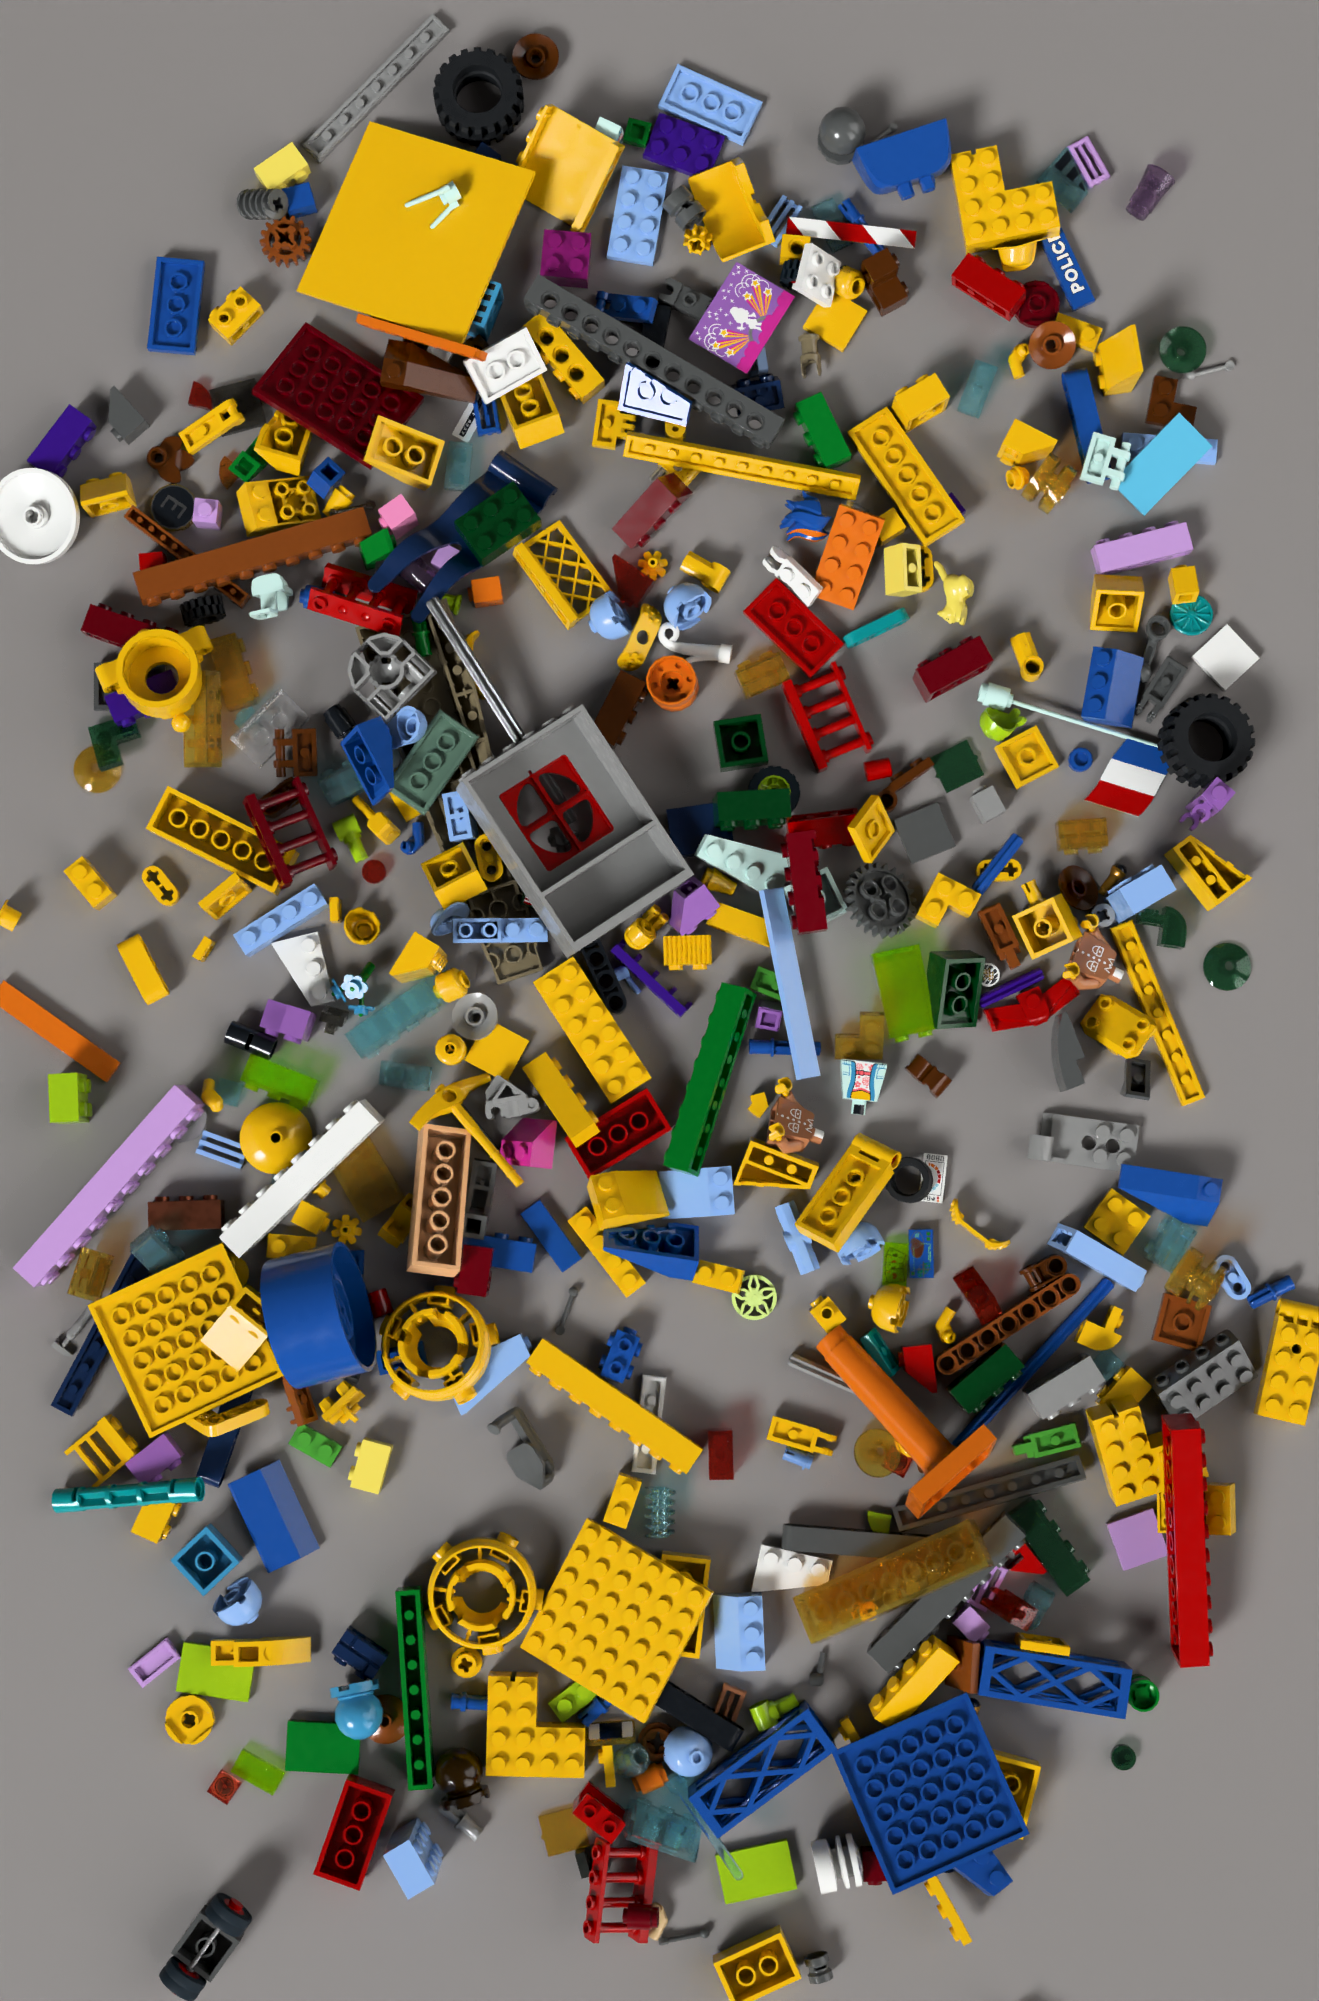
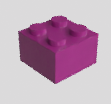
(566, 258)

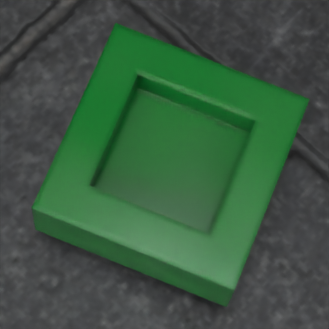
(637, 133)

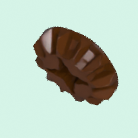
(650, 1732)

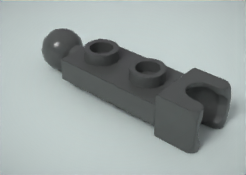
(685, 299)

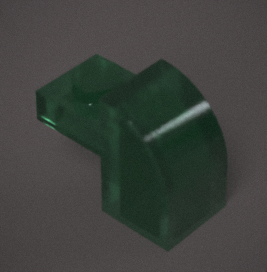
(1170, 923)

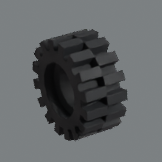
(202, 610)

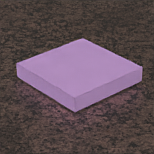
(1137, 1539)

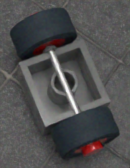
(205, 1946)

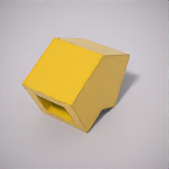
(759, 1104)

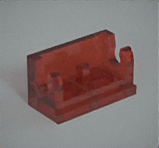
(1011, 1608)

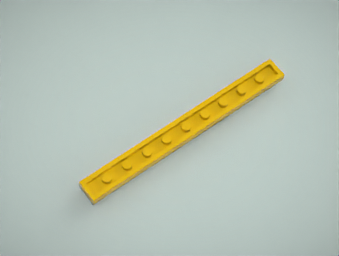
(741, 465)
(933, 1884)

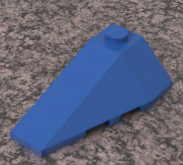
(1181, 1195)
(665, 1250)

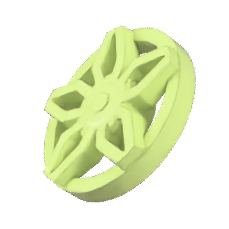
(754, 1298)

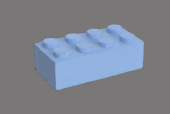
(1139, 892)
(413, 1857)

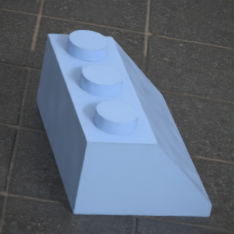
(739, 1631)

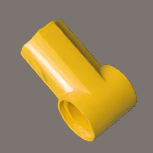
(710, 574)
(1026, 654)

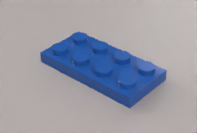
(176, 306)

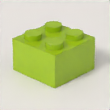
(69, 1098)

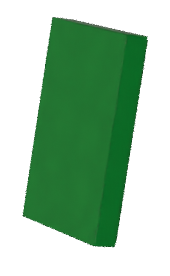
(320, 1748)

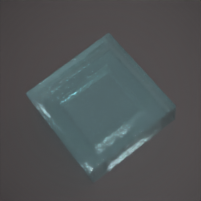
(229, 1091)
(1107, 1363)

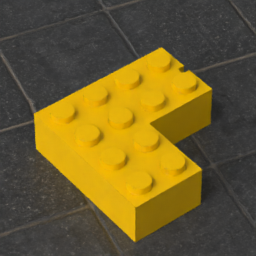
(999, 216)
(1126, 1454)
(522, 1745)

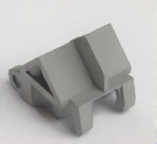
(509, 1099)

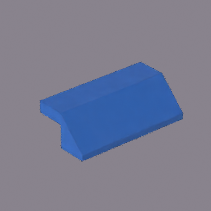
(273, 1516)

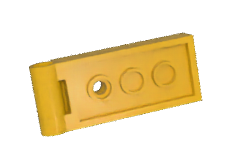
(848, 1192)
(1286, 1375)

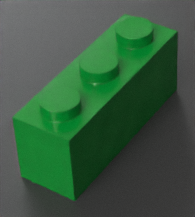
(821, 432)

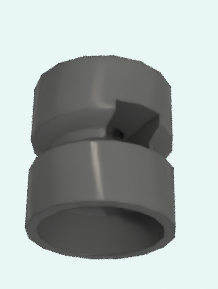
(681, 205)

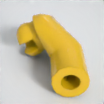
(1016, 358)
(210, 1096)

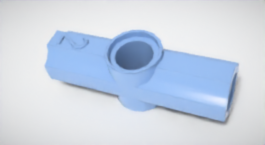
(796, 1242)

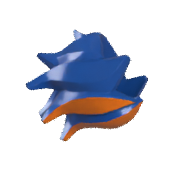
(805, 519)

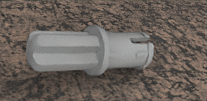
(462, 1821)

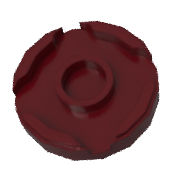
(1040, 304)

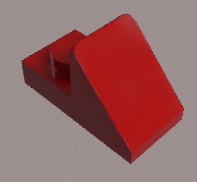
(1026, 1562)

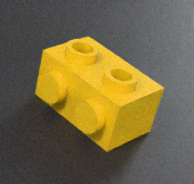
(235, 315)

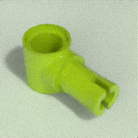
(349, 832)
(767, 1712)

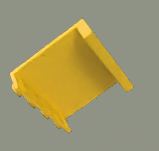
(569, 164)

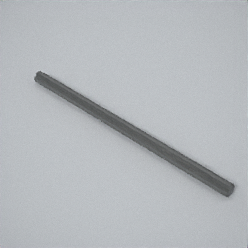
(491, 694)

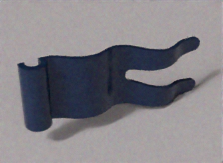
(443, 533)

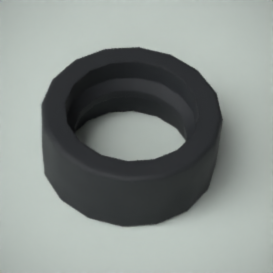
(926, 1184)

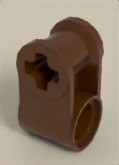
(282, 807)
(1042, 1272)

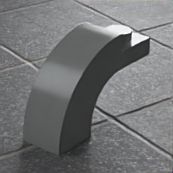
(479, 1198)

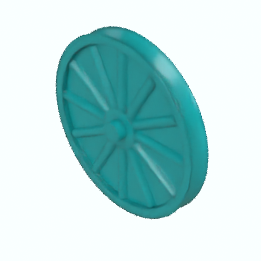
(1191, 617)

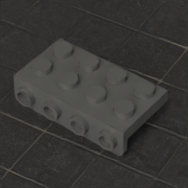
(1204, 1376)

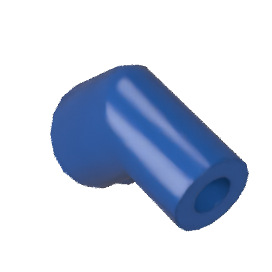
(416, 841)

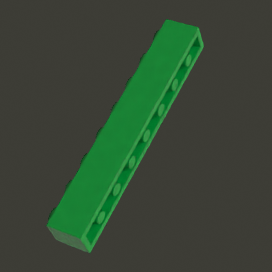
(709, 1079)
(415, 1688)

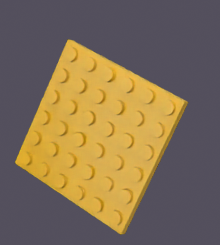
(157, 1347)
(616, 1620)

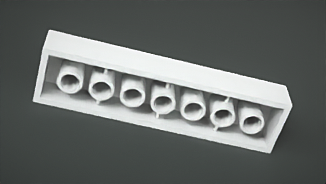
(301, 1178)

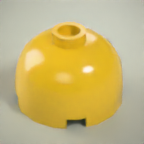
(889, 1306)

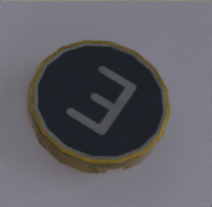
(173, 507)

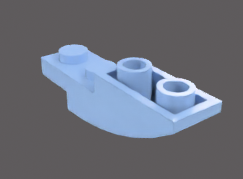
(498, 930)

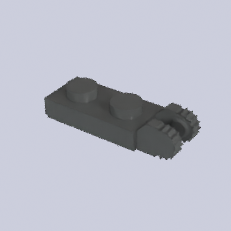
(1161, 687)

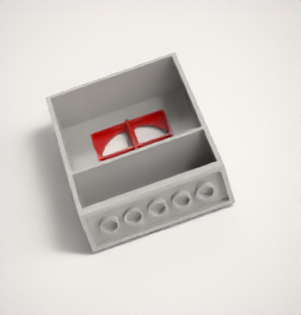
(608, 875)

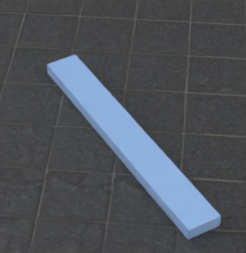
(789, 983)

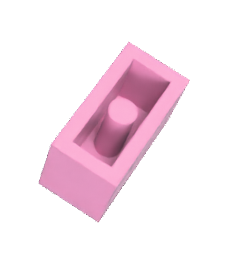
(397, 517)

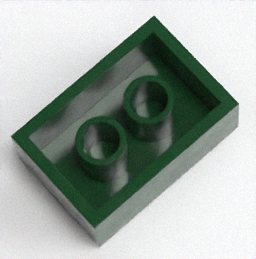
(498, 523)
(751, 809)
(985, 1378)

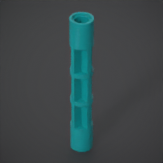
(141, 1493)

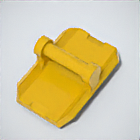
(1118, 1026)

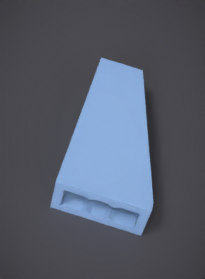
(1097, 1257)
(503, 1361)

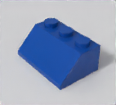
(1112, 687)

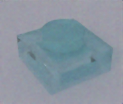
(244, 715)

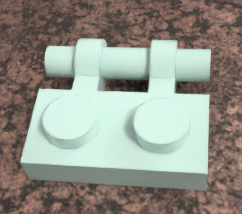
(1098, 458)

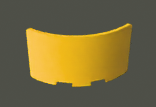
(731, 212)

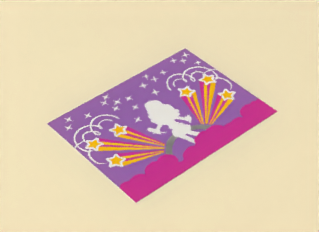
(741, 317)

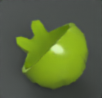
(998, 724)

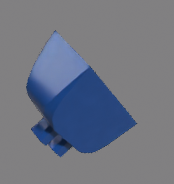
(905, 160)

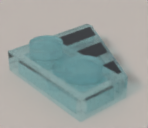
(1066, 181)

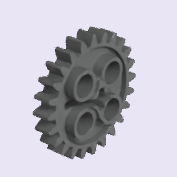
(880, 900)

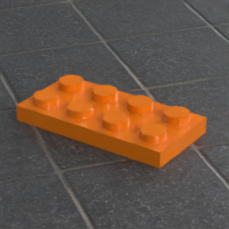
(848, 555)

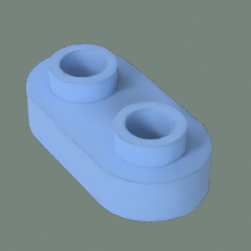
(1233, 1275)

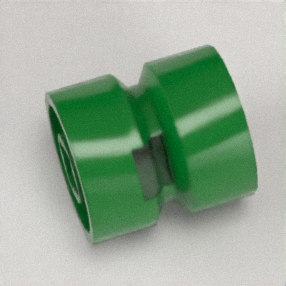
(1143, 1693)

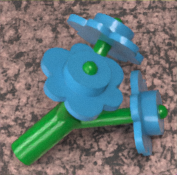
(355, 987)

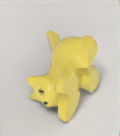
(957, 591)

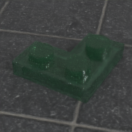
(106, 742)

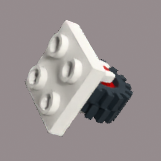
(812, 275)

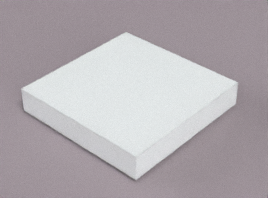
(1225, 657)

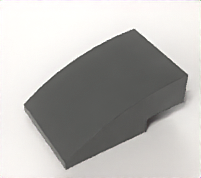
(1065, 1052)

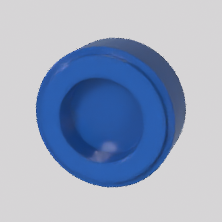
(1080, 759)

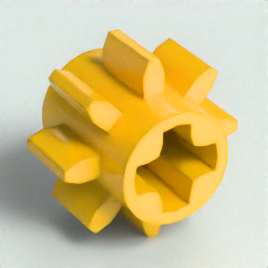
(697, 239)

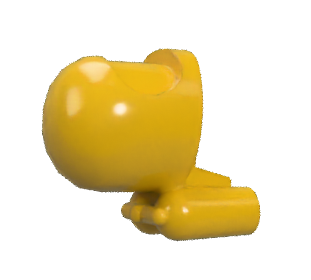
(644, 929)

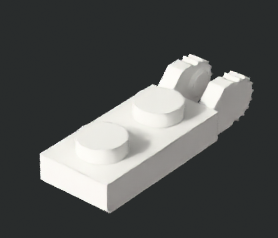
(793, 576)

